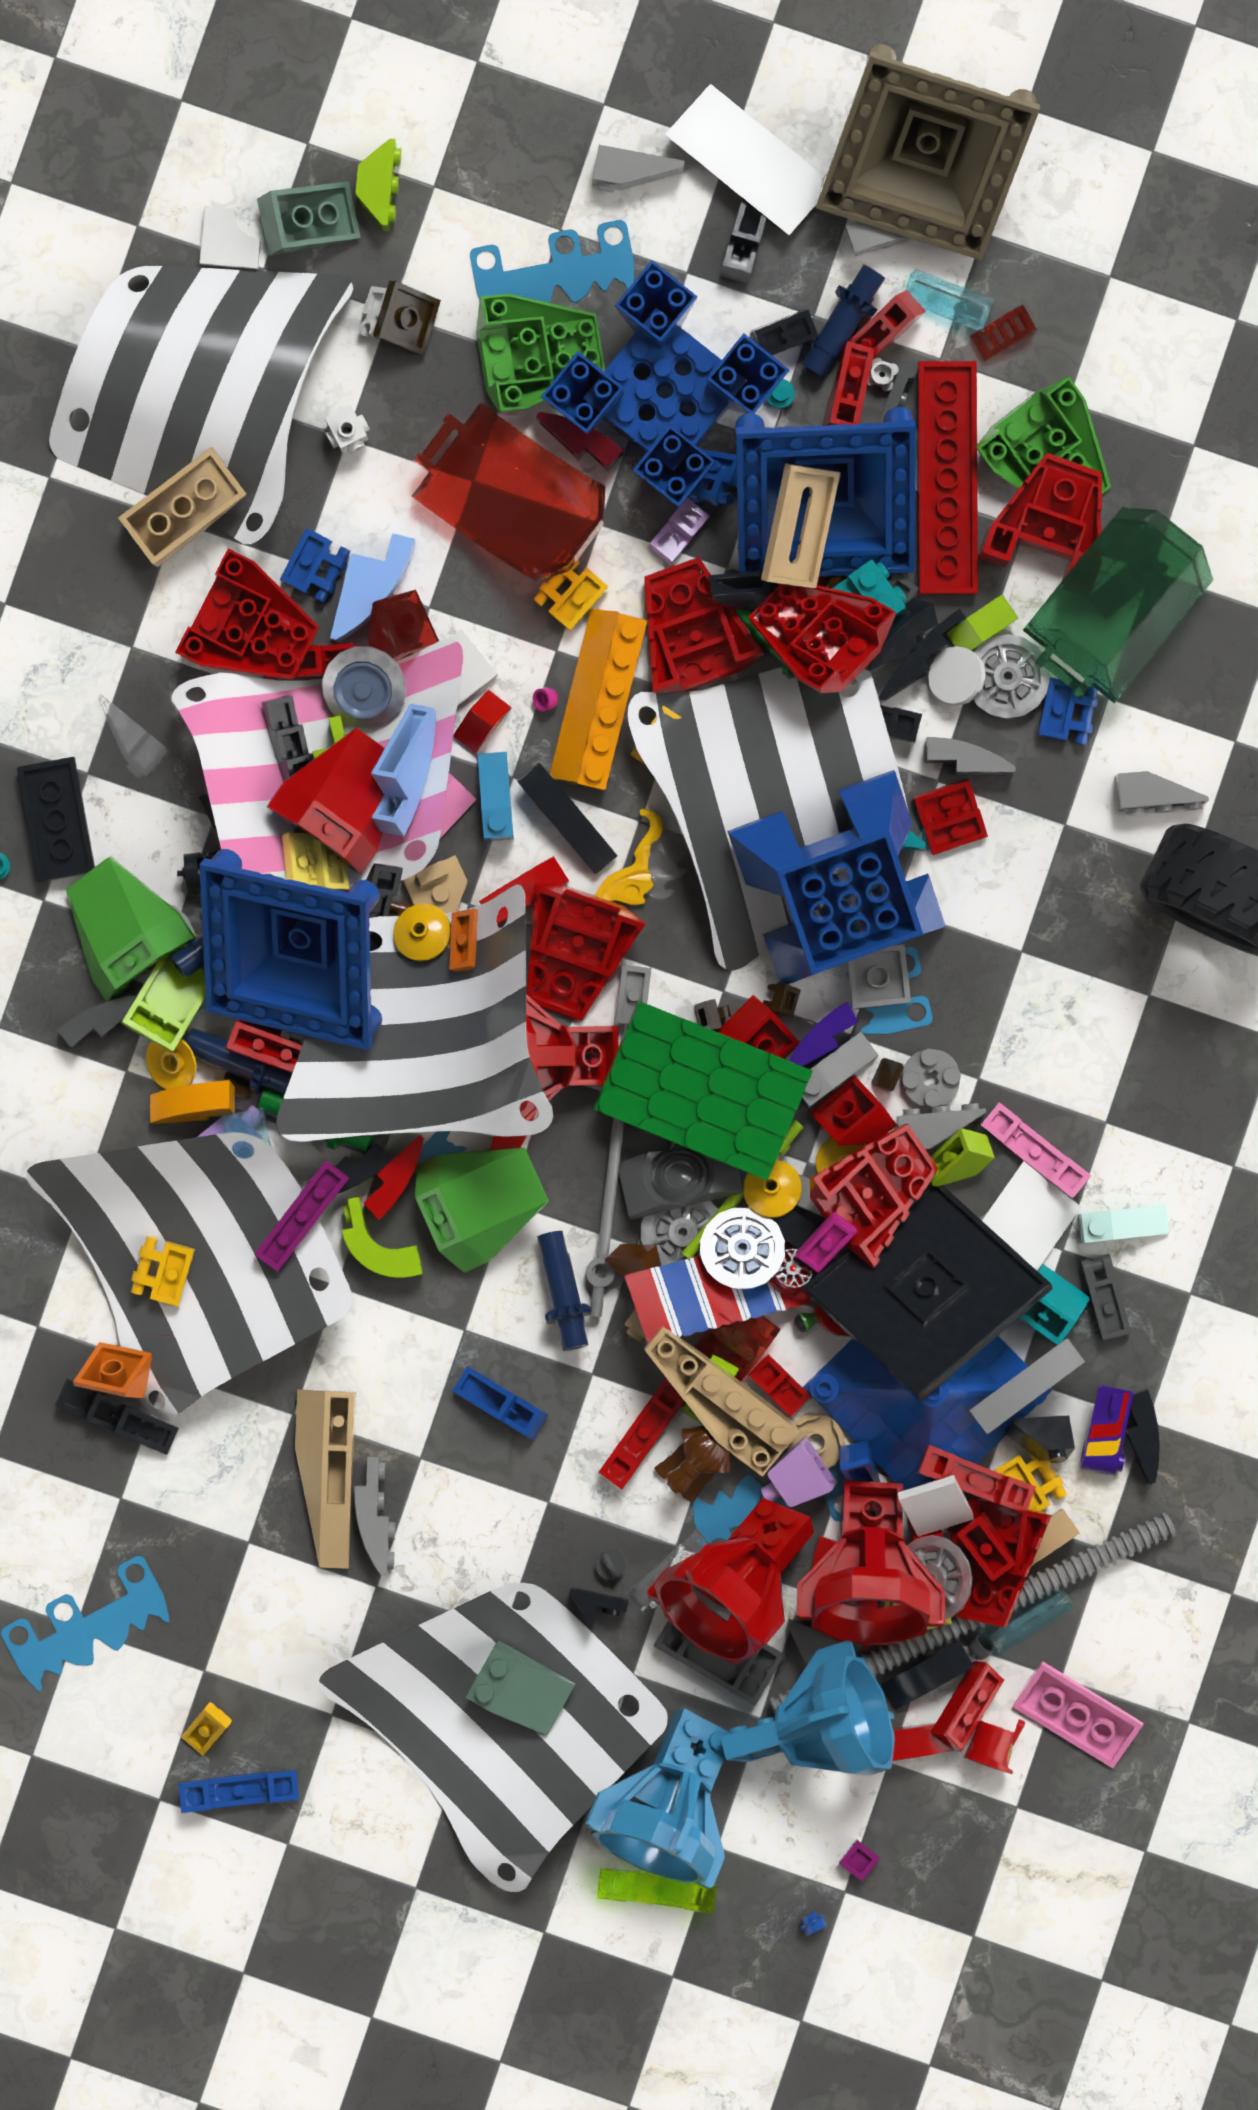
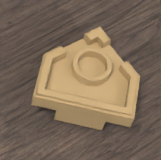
(438, 885)

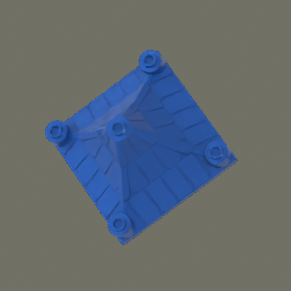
(873, 496)
(288, 952)
(897, 1425)

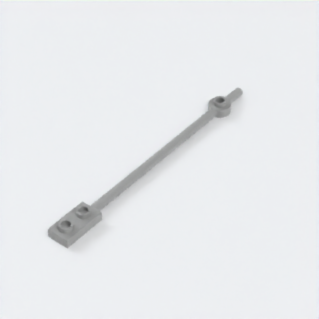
(633, 988)

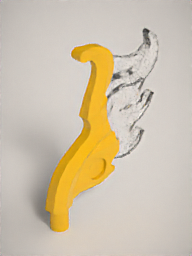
(653, 866)

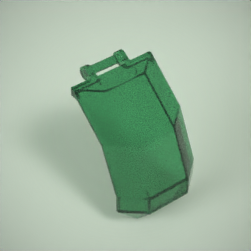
(1120, 602)

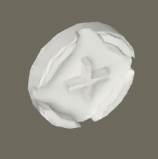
(956, 675)

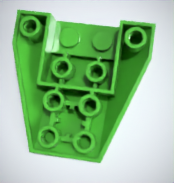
(528, 345)
(1046, 422)
(122, 926)
(477, 1201)

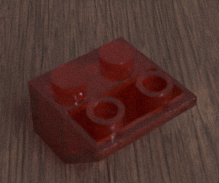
(739, 1343)

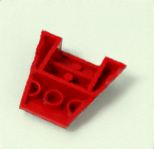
(690, 633)
(575, 947)
(875, 1189)
(1022, 1533)

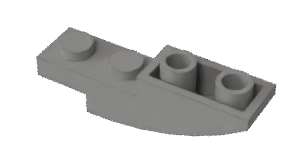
(374, 1528)

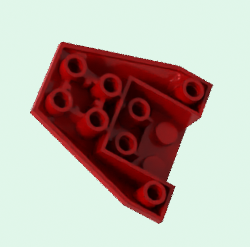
(248, 624)
(823, 633)
(336, 799)

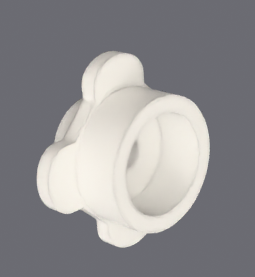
(881, 366)

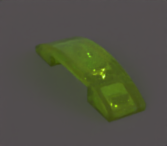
(654, 1889)

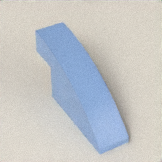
(368, 582)
(404, 769)

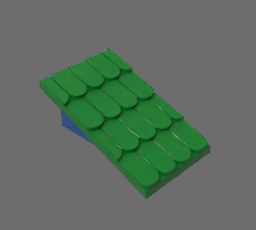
(702, 1090)

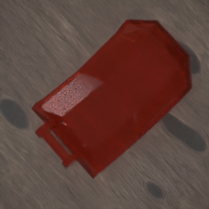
(510, 495)

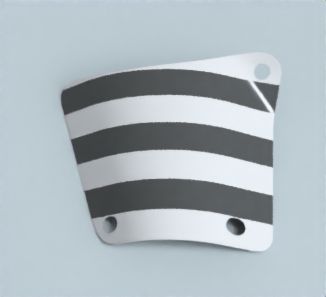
(193, 369)
(748, 755)
(445, 1049)
(223, 1207)
(497, 1780)

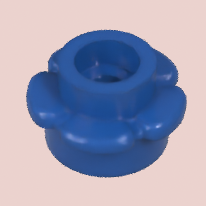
(812, 1923)

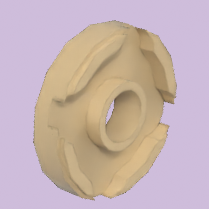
(825, 1427)

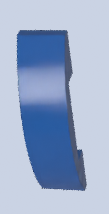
(238, 1790)

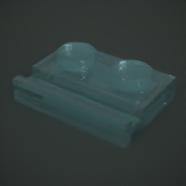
(248, 1122)

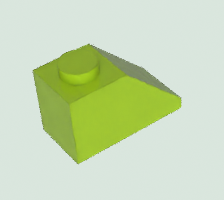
(961, 1157)

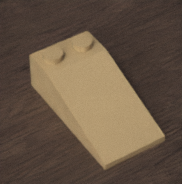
(182, 507)

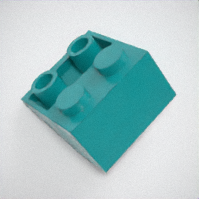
(1057, 1310)

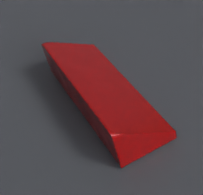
(967, 1705)

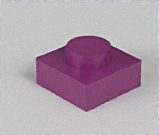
(859, 1860)

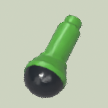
(805, 1321)

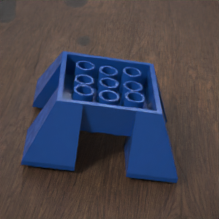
(656, 311)
(805, 879)

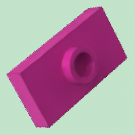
(826, 1242)

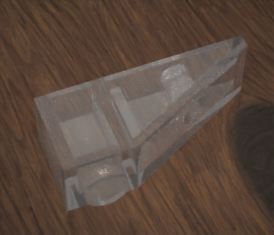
(136, 744)
(688, 1547)

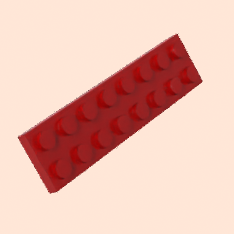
(947, 478)

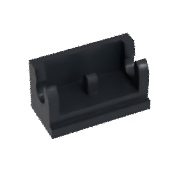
(786, 332)

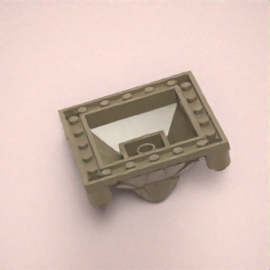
(927, 155)

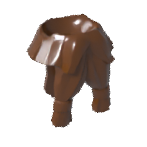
(694, 1463)

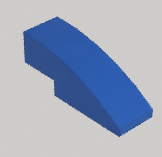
(500, 1403)

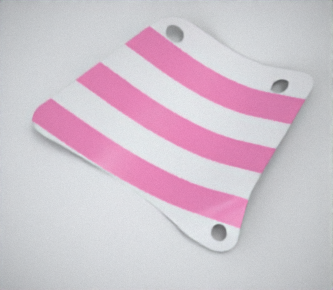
(245, 773)

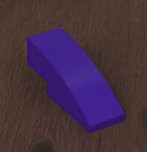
(821, 1037)

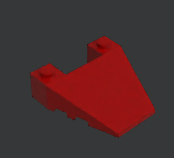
(1050, 512)

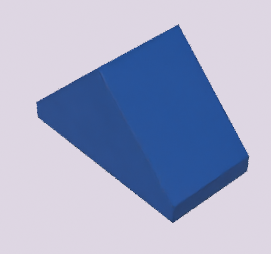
(858, 1462)

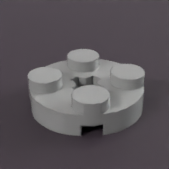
(930, 1061)

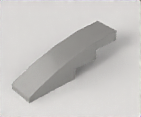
(1027, 1386)

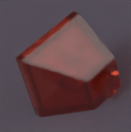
(400, 626)

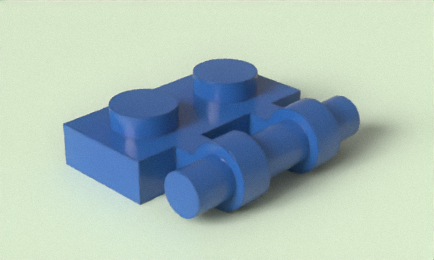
(721, 474)
(307, 561)
(1059, 709)

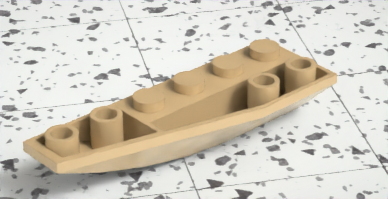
(723, 1404)
(326, 1469)

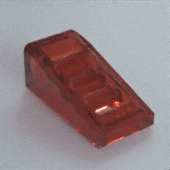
(1008, 318)

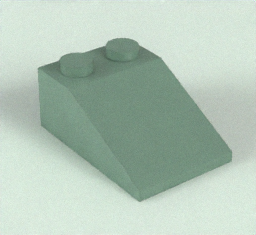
(308, 217)
(520, 1689)

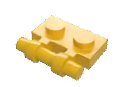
(576, 600)
(171, 1273)
(1019, 1470)

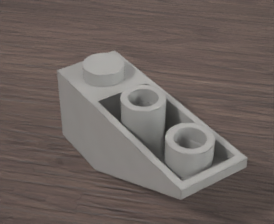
(1148, 790)
(940, 1124)

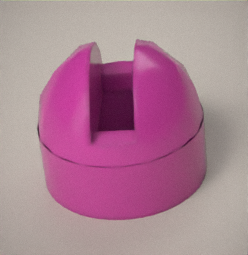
(545, 699)

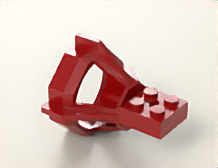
(560, 1053)
(868, 1567)
(742, 1577)

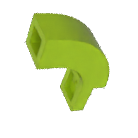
(384, 1261)

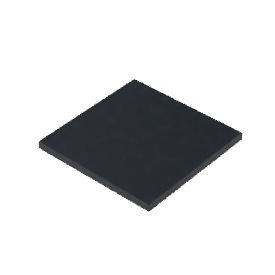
(933, 1295)

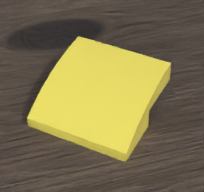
(313, 862)

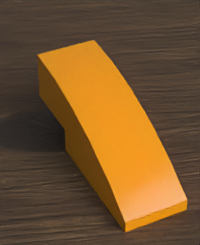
(192, 1102)

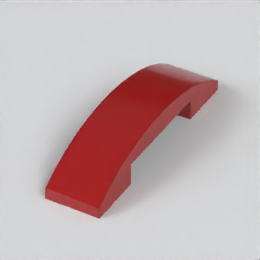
(642, 1435)
(977, 1479)

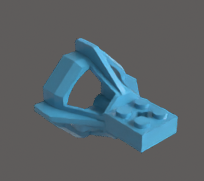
(816, 1723)
(677, 1826)

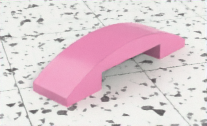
(1035, 1150)

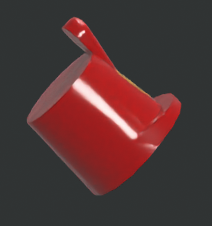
(993, 1745)

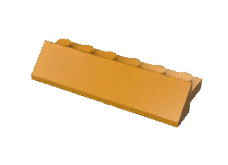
(598, 699)

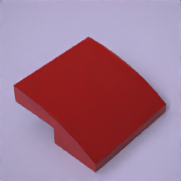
(950, 816)

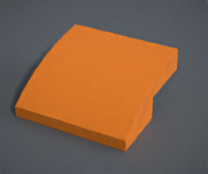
(463, 940)

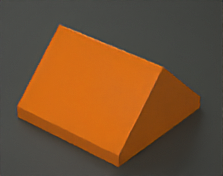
(116, 1371)

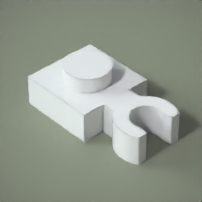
(371, 310)

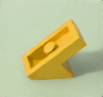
(206, 1728)

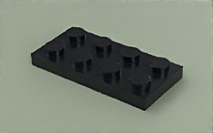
(56, 819)

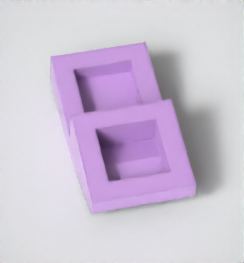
(679, 531)

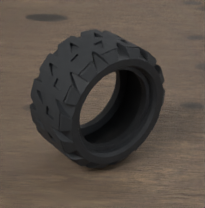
(1206, 884)

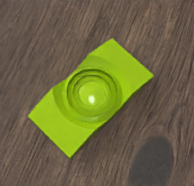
(166, 1004)

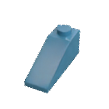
(495, 796)

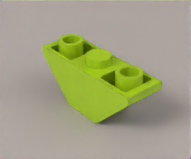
(377, 183)

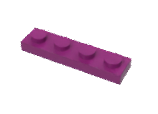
(301, 1215)

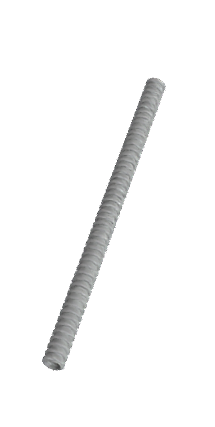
(1032, 1589)

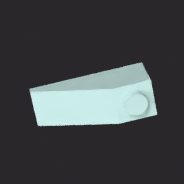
(1123, 1223)

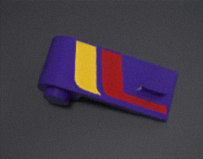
(1107, 1431)

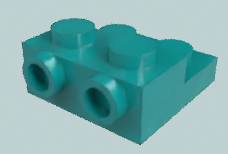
(872, 582)

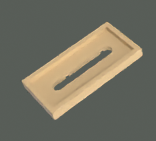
(806, 567)

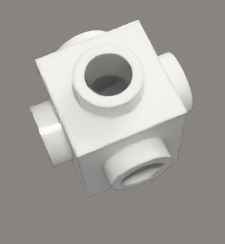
(343, 420)

